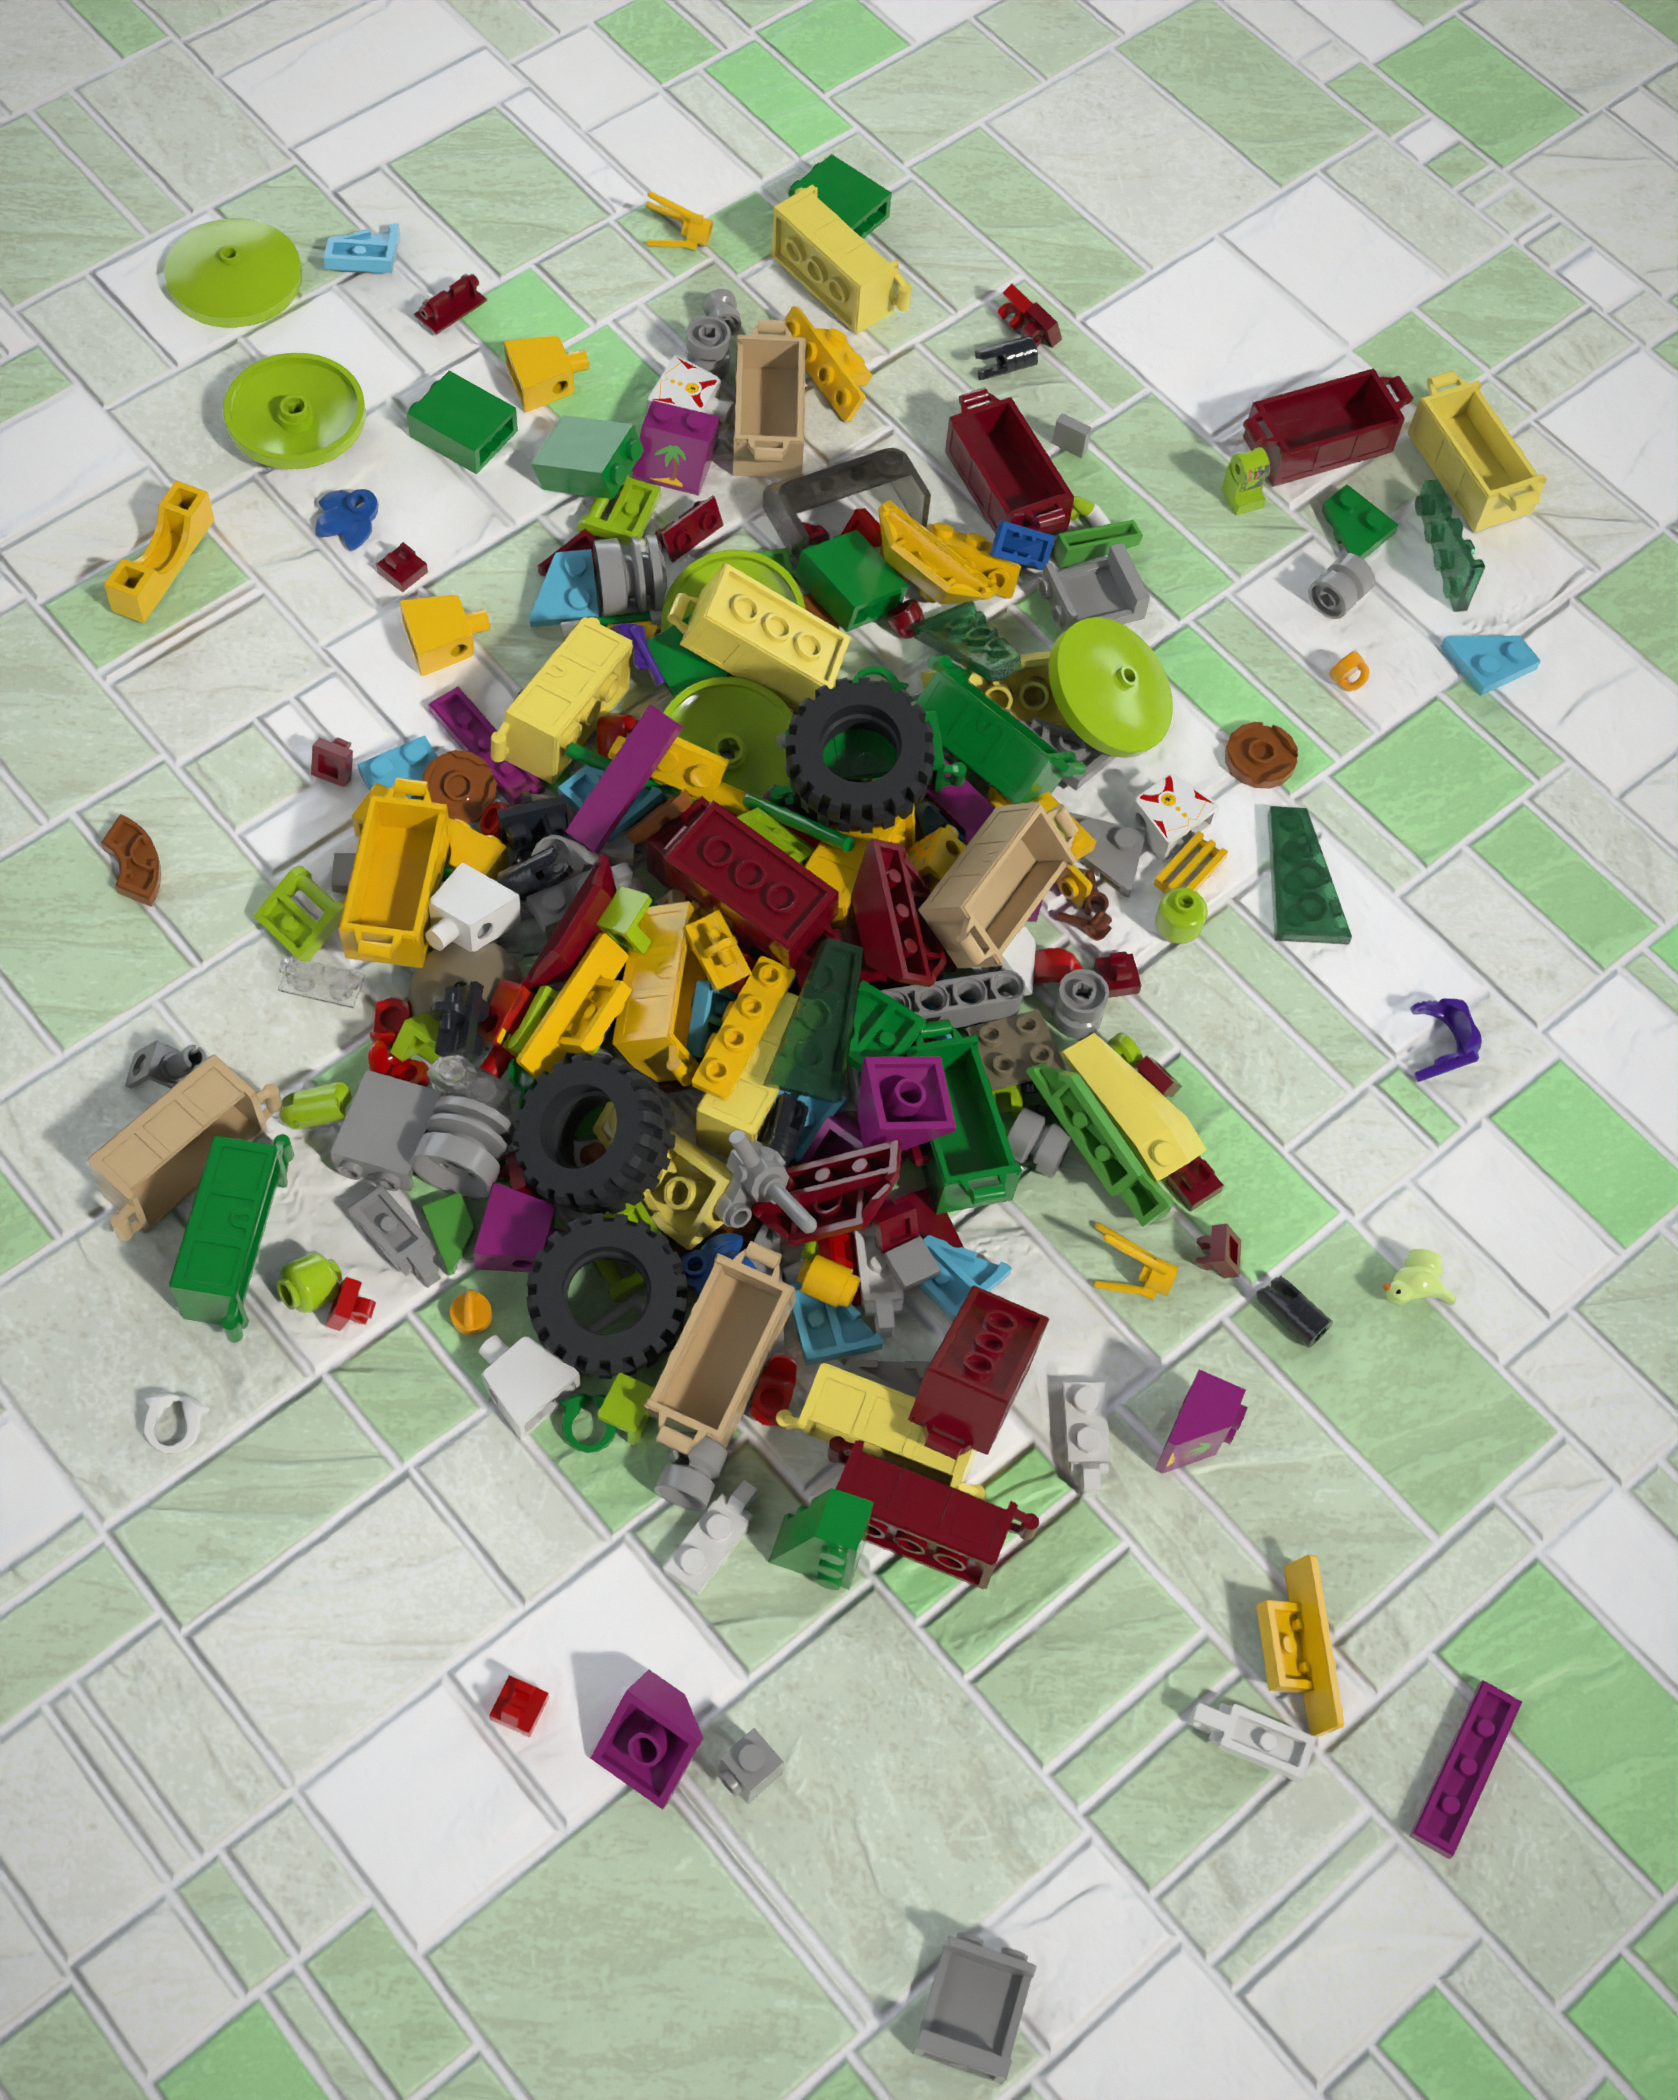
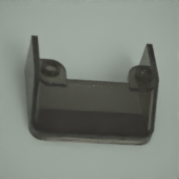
(839, 480)

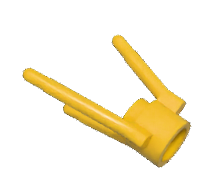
(694, 228)
(1155, 1273)

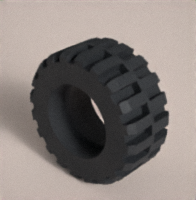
(869, 708)
(554, 1115)
(598, 1240)

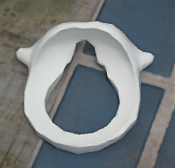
(192, 1411)

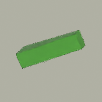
(1093, 542)

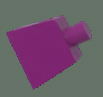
(513, 1230)

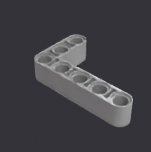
(947, 997)

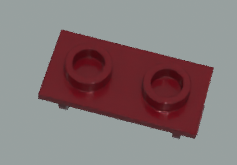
(452, 305)
(690, 529)

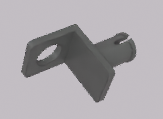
(163, 1064)

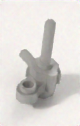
(757, 1177)

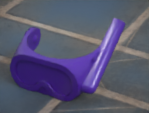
(641, 654)
(1468, 1039)

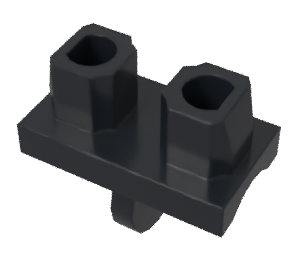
(532, 819)
(459, 1020)

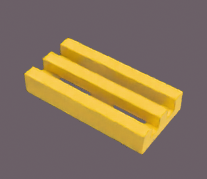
(1195, 842)

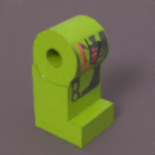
(1245, 480)

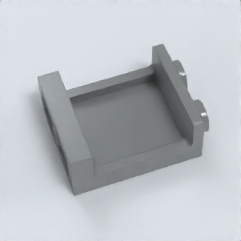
(1096, 590)
(383, 1130)
(975, 2007)

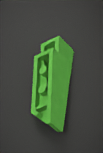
(1100, 1142)

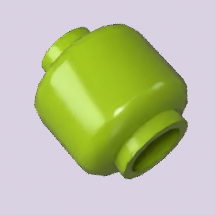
(1181, 915)
(309, 1282)

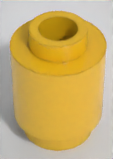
(828, 1281)

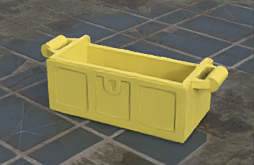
(836, 262)
(1474, 454)
(760, 636)
(565, 700)
(750, 1100)
(878, 1416)

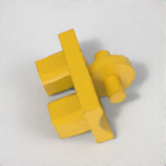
(717, 950)

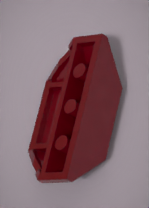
(888, 917)
(574, 932)
(837, 1192)

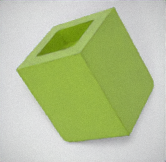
(622, 919)
(417, 1037)
(625, 1406)

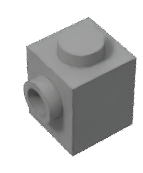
(750, 1766)

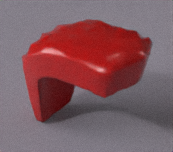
(610, 727)
(1053, 965)
(389, 1019)
(385, 1063)
(774, 1389)

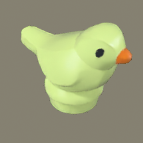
(1419, 1279)

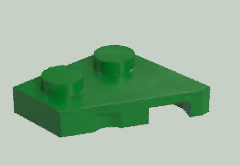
(1357, 522)
(881, 1027)

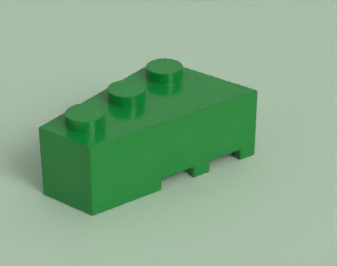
(824, 1538)

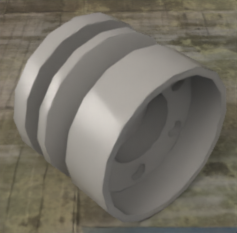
(629, 575)
(463, 1147)

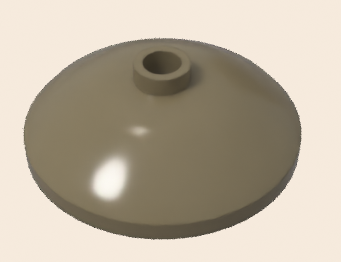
(457, 967)

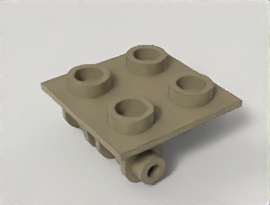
(1013, 1046)

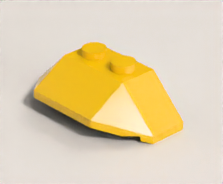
(928, 561)

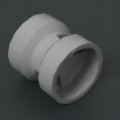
(722, 304)

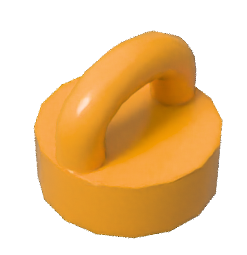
(1347, 667)
(471, 1313)

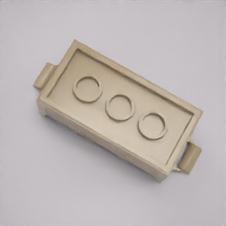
(769, 402)
(999, 882)
(165, 1149)
(721, 1351)

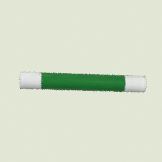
(649, 615)

